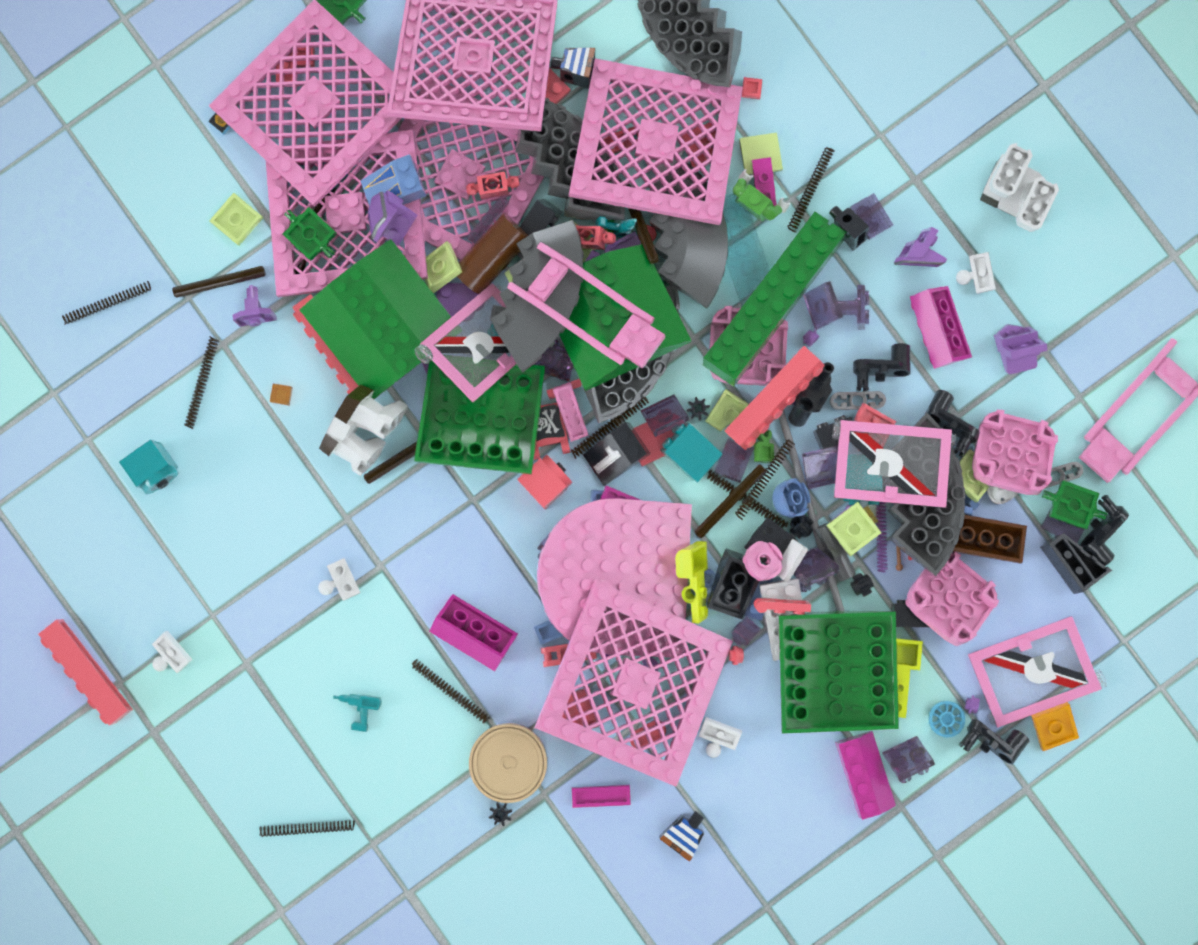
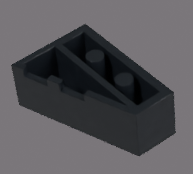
(541, 216)
(1073, 563)

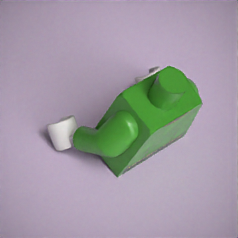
(755, 201)

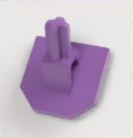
(253, 313)

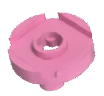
(752, 560)

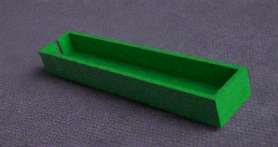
(773, 299)

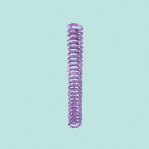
(881, 551)

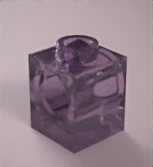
(744, 631)

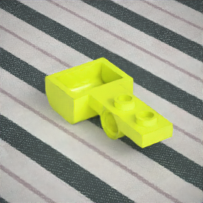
(692, 564)
(908, 658)

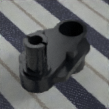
(896, 367)
(812, 397)
(939, 412)
(1095, 541)
(1006, 750)

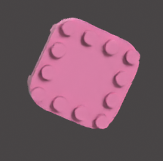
(769, 360)
(1014, 453)
(953, 601)

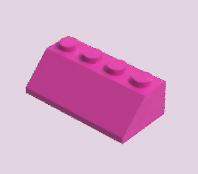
(940, 326)
(473, 632)
(865, 775)

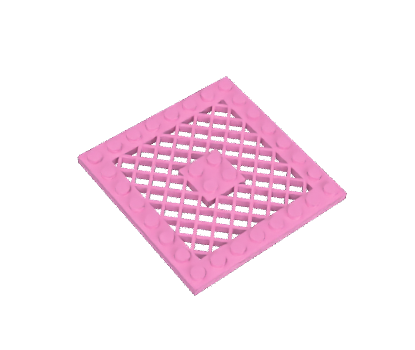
(476, 59)
(312, 102)
(656, 142)
(461, 171)
(344, 215)
(634, 684)

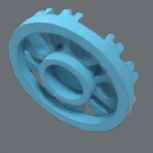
(946, 719)

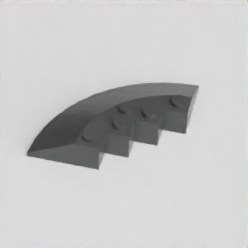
(693, 38)
(555, 158)
(692, 249)
(523, 326)
(629, 388)
(928, 531)

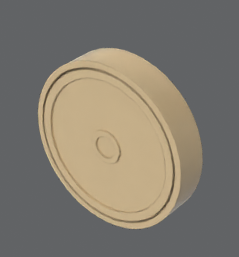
(508, 762)

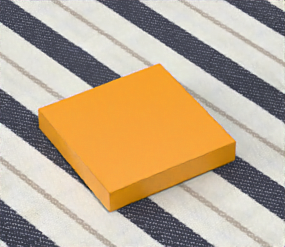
(1055, 726)

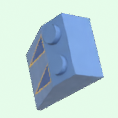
(398, 177)

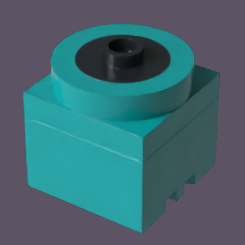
(150, 467)

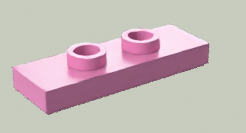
(570, 411)

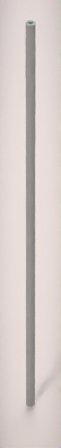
(811, 513)

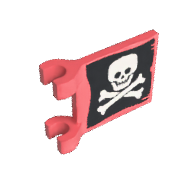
(551, 429)

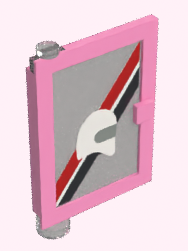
(469, 346)
(892, 463)
(1035, 672)

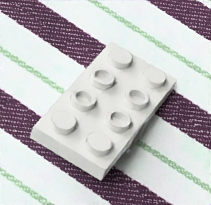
(778, 590)

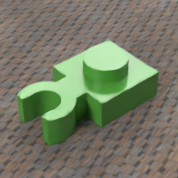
(763, 448)

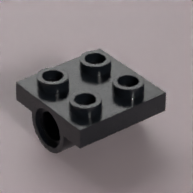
(772, 533)

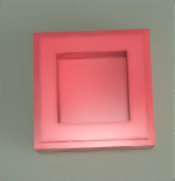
(751, 88)

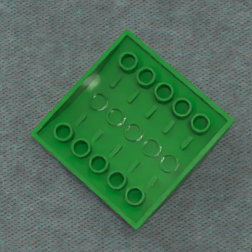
(600, 316)
(376, 317)
(484, 434)
(838, 671)

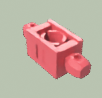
(473, 189)
(598, 242)

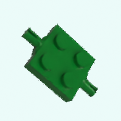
(344, 9)
(309, 233)
(1074, 505)

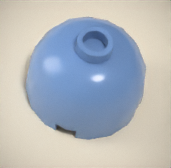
(791, 498)

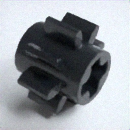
(703, 408)
(801, 526)
(862, 584)
(498, 819)

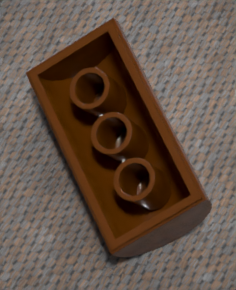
(491, 254)
(992, 539)

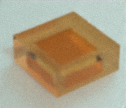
(281, 394)

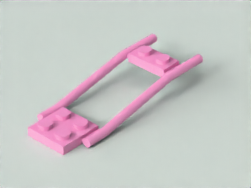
(635, 340)
(1105, 453)

